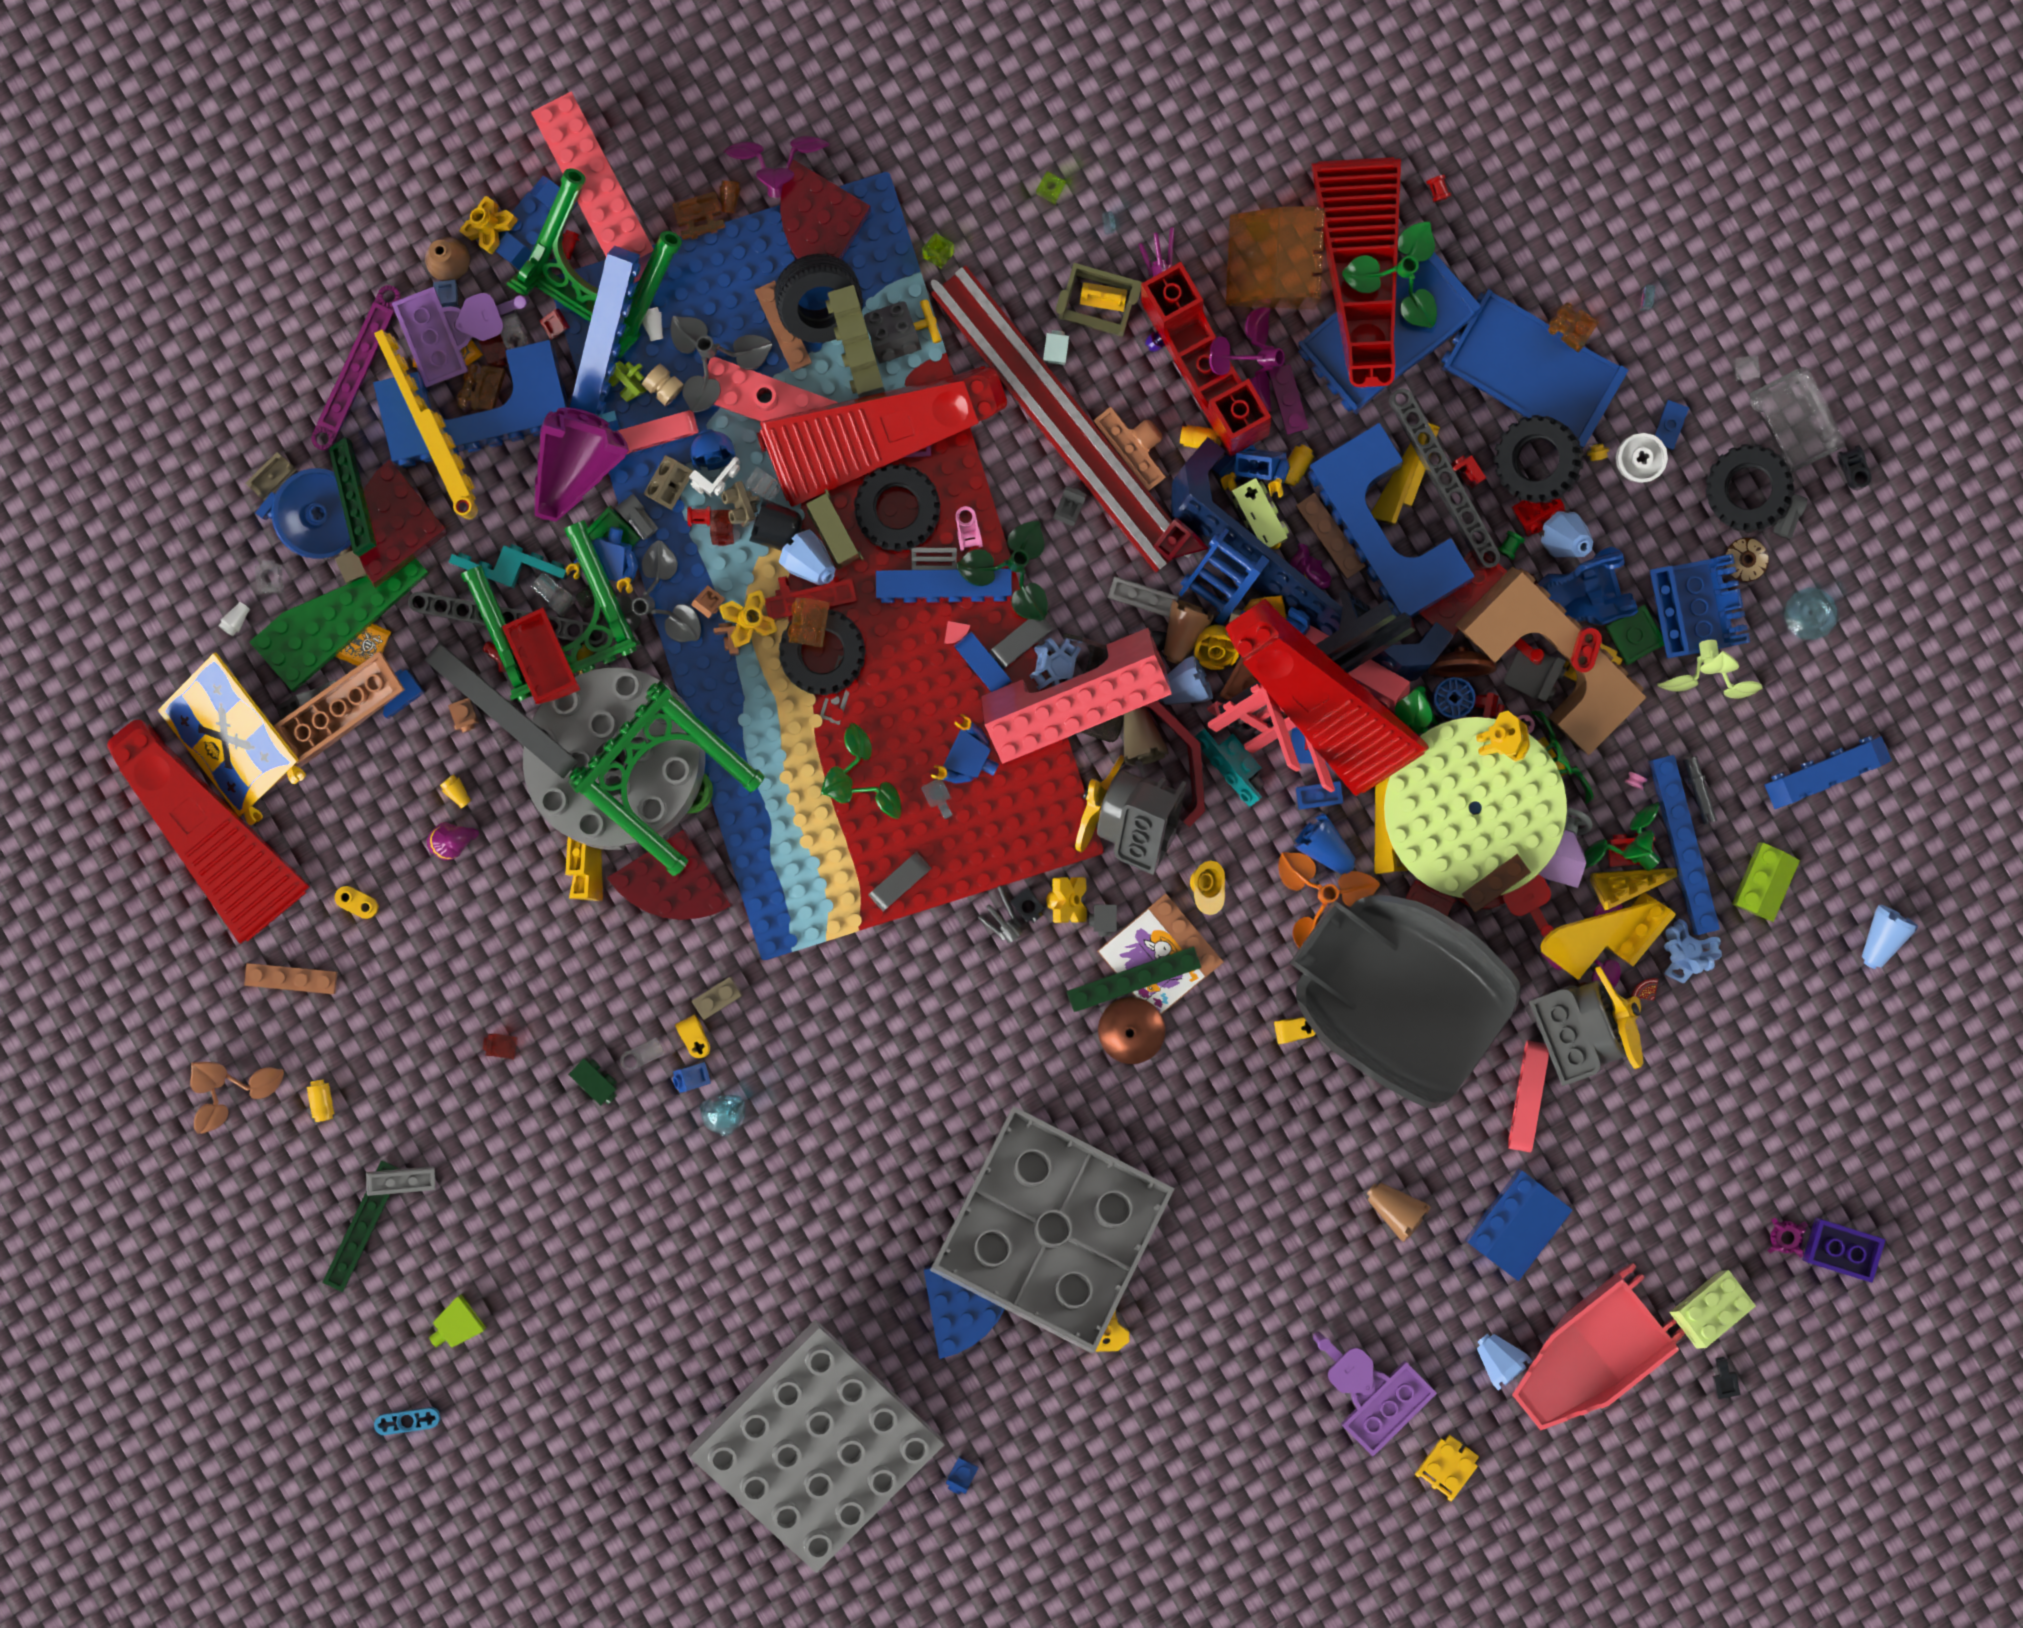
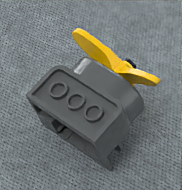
(1134, 815)
(1588, 1028)

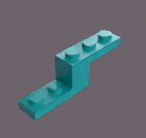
(510, 565)

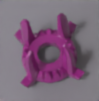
(1779, 1229)

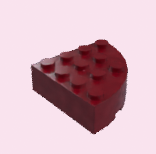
(819, 214)
(400, 524)
(687, 895)

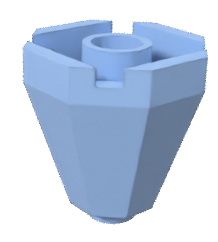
(1566, 536)
(808, 558)
(1188, 683)
(1501, 1359)

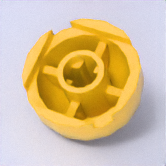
(1215, 648)

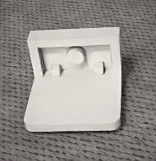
(702, 485)

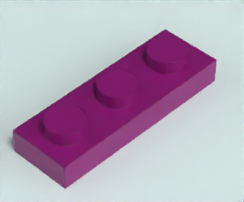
(1288, 399)

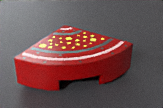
(1646, 989)

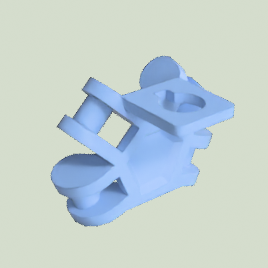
(1058, 665)
(1688, 952)

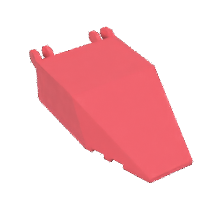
(1595, 1354)

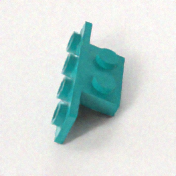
(1233, 763)

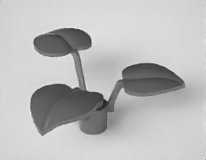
(692, 334)
(683, 622)

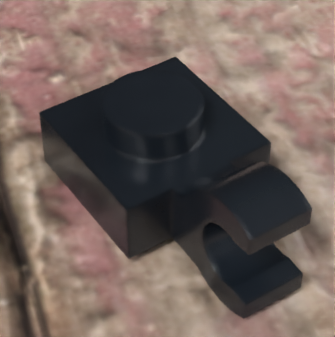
(1726, 1382)

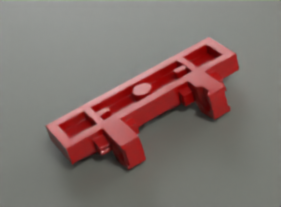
(835, 593)

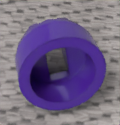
(1154, 342)

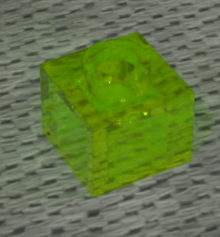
(1054, 194)
(938, 250)

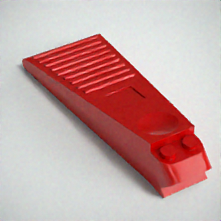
(1359, 221)
(859, 435)
(1324, 702)
(221, 851)

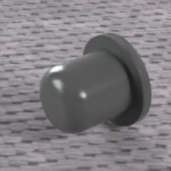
(1256, 781)

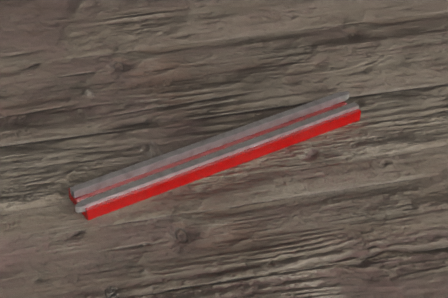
(1054, 412)

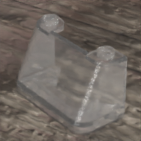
(1798, 418)

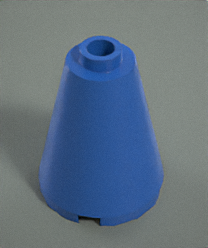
(1325, 845)

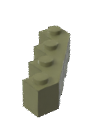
(856, 341)

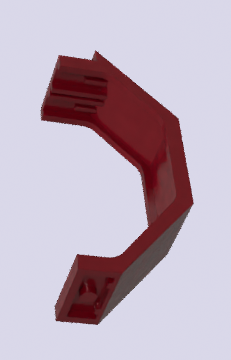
(1197, 805)

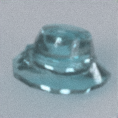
(1814, 625)

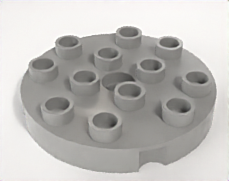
(660, 783)

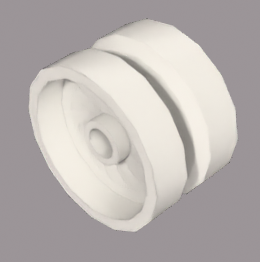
(1654, 453)

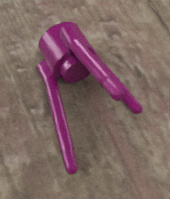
(1159, 265)

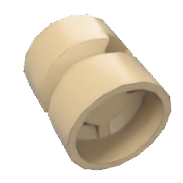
(661, 383)

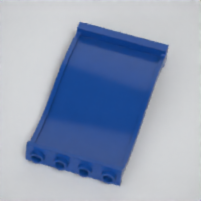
(1411, 342)
(1530, 369)

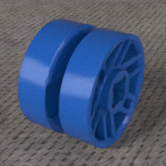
(1459, 688)

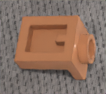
(708, 601)
(727, 628)
(463, 715)

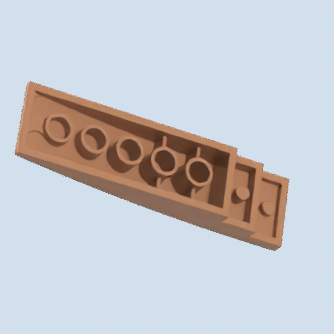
(339, 709)

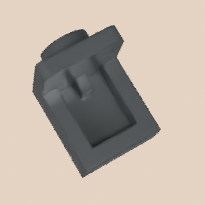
(1070, 506)

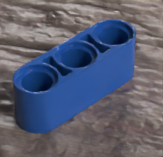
(982, 662)

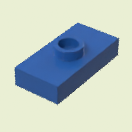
(1671, 423)
(1317, 796)

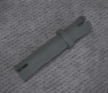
(1700, 789)

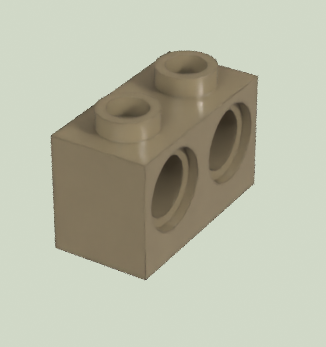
(668, 482)

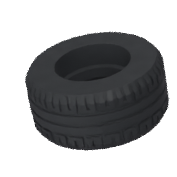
(800, 277)

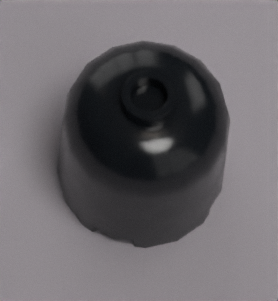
(775, 525)

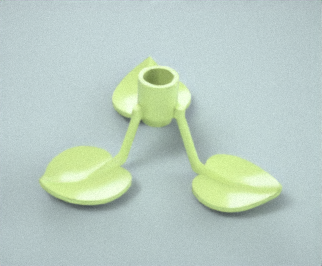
(1713, 664)

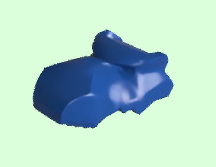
(1592, 590)

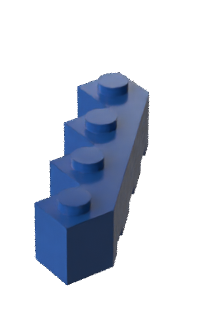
(1833, 770)

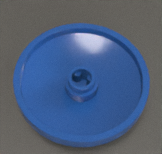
(310, 514)

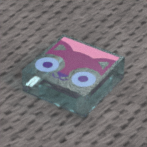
(1647, 297)

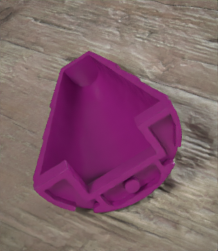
(572, 459)

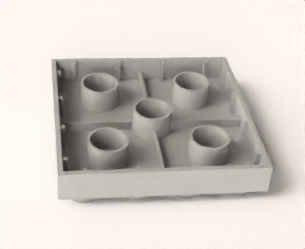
(1052, 1229)
(815, 1446)

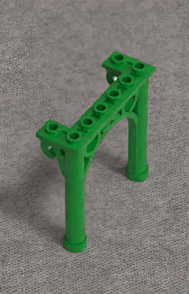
(581, 295)
(603, 597)
(658, 698)

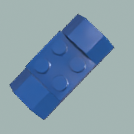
(531, 212)

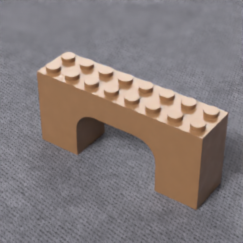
(1520, 607)

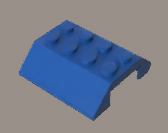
(1697, 606)

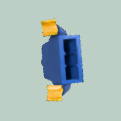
(1259, 465)
(616, 558)
(967, 755)

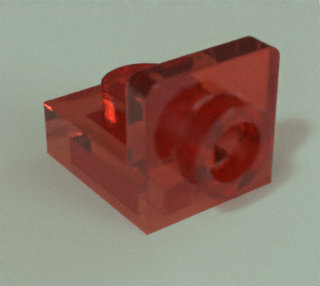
(494, 351)
(721, 528)
(500, 1045)

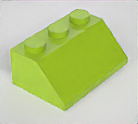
(1765, 881)

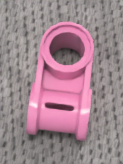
(968, 530)

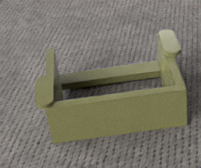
(1106, 278)
(832, 531)

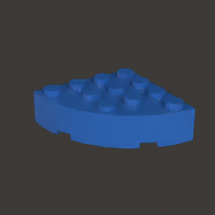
(958, 1314)

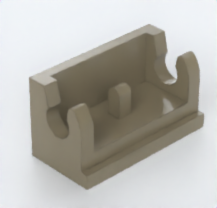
(271, 476)

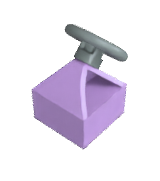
(1569, 860)

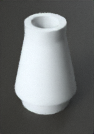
(653, 324)
(234, 619)

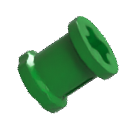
(1510, 545)

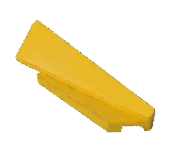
(1402, 484)
(586, 868)

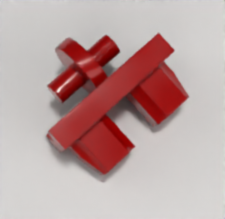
(1489, 704)

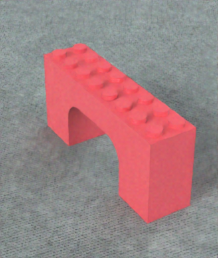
(601, 196)
(1124, 682)

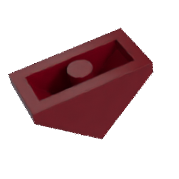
(1178, 541)

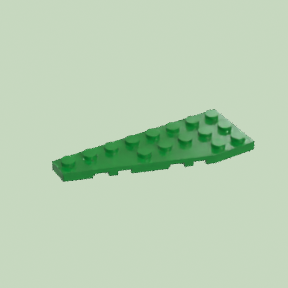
(317, 630)

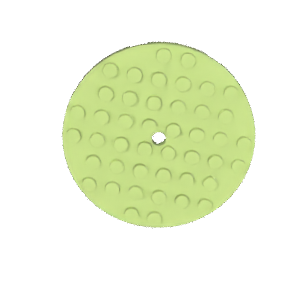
(1432, 819)

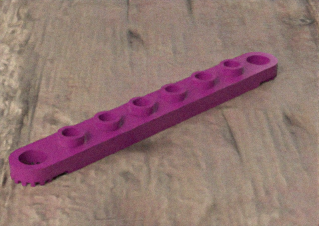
(354, 369)

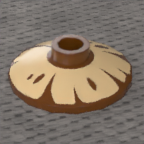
(1748, 571)

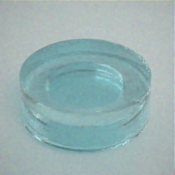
(1108, 222)

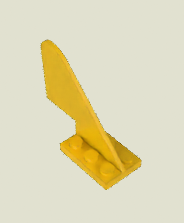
(1622, 932)

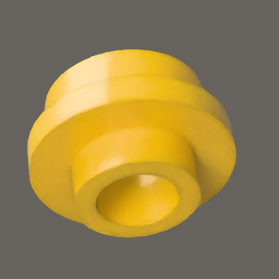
(1597, 452)

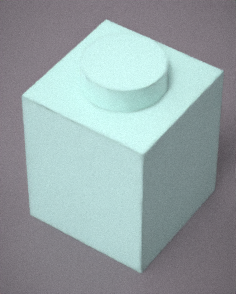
(1056, 348)

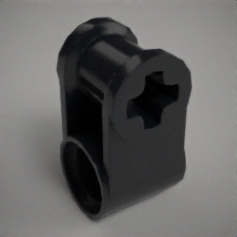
(1854, 466)

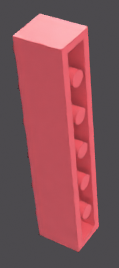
(1376, 679)

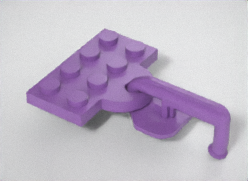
(441, 332)
(1381, 1401)

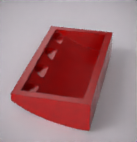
(541, 657)

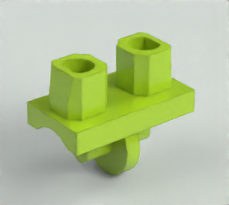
(630, 377)

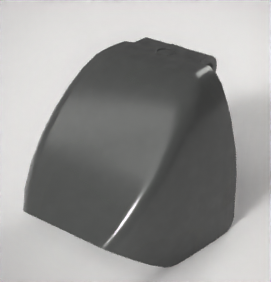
(1404, 994)

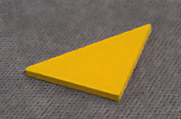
(1622, 886)

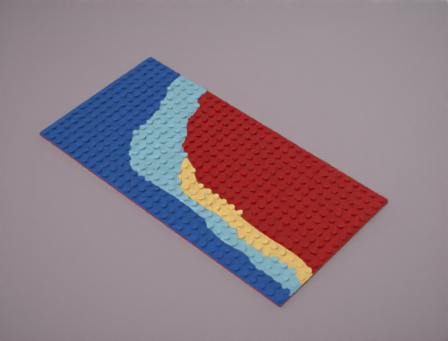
(793, 851)

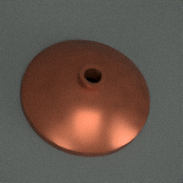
(1462, 664)
(1140, 1017)

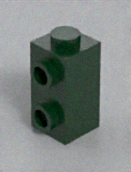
(594, 1082)

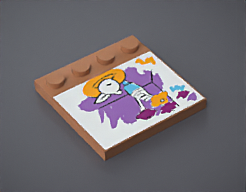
(1155, 934)

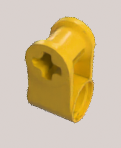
(1290, 1030)
(691, 1033)

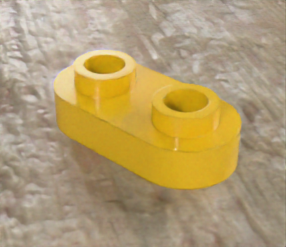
(355, 902)

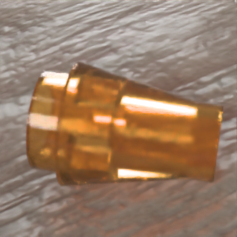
(729, 195)

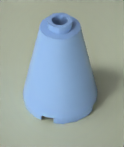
(1886, 936)

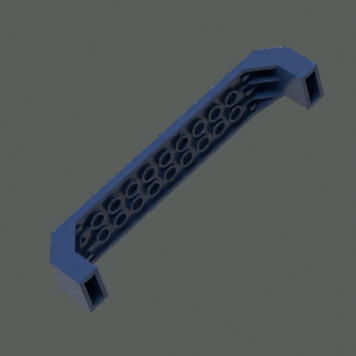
(1194, 507)

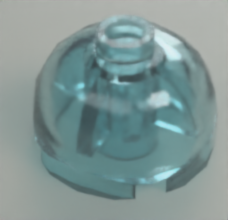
(724, 1114)

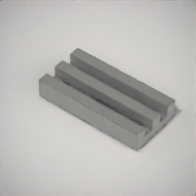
(953, 559)

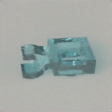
(937, 794)

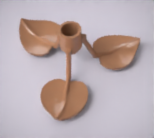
(211, 1075)

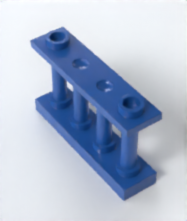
(1233, 594)

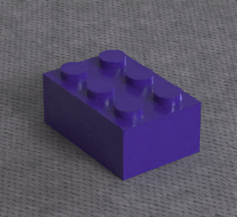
(1843, 1249)

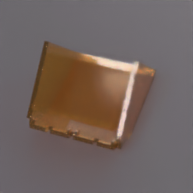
(1275, 258)

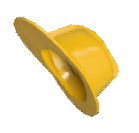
(1208, 887)

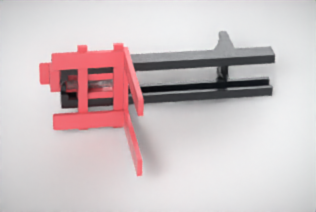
(1360, 637)

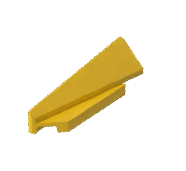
(1385, 856)

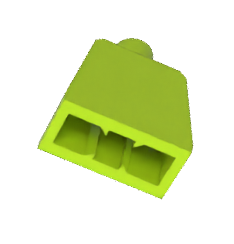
(456, 1324)

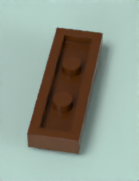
(1496, 883)

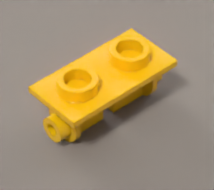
(1103, 297)

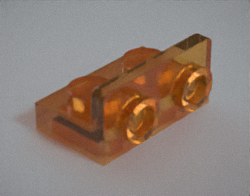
(808, 622)

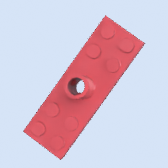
(743, 389)

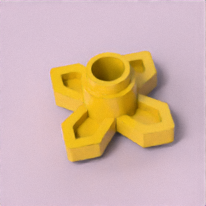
(486, 223)
(758, 623)
(1066, 900)

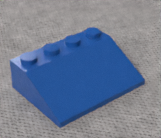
(1518, 1224)

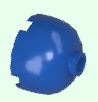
(711, 450)

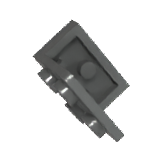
(892, 332)
(1534, 679)

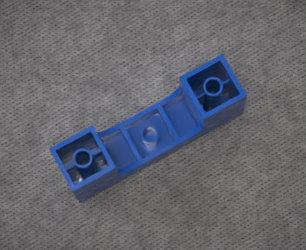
(535, 393)
(1404, 581)

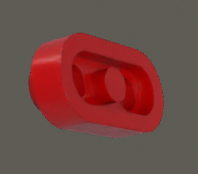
(1587, 649)

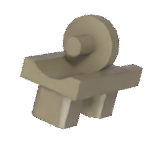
(743, 502)

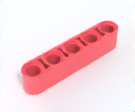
(660, 431)
(1528, 1096)

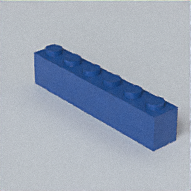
(939, 584)

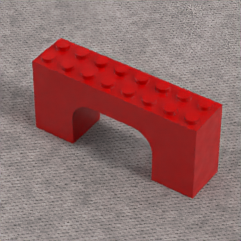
(1225, 399)

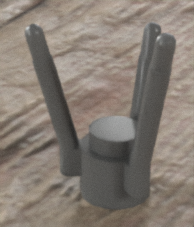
(1008, 930)

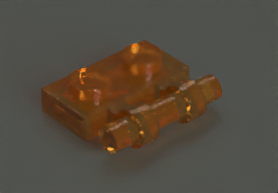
(698, 209)
(1578, 330)
(487, 389)

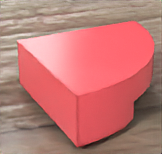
(955, 632)

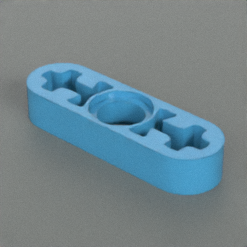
(390, 1418)

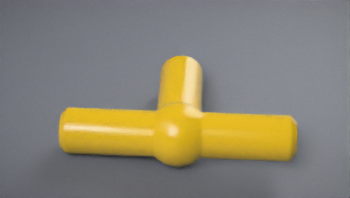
(929, 321)

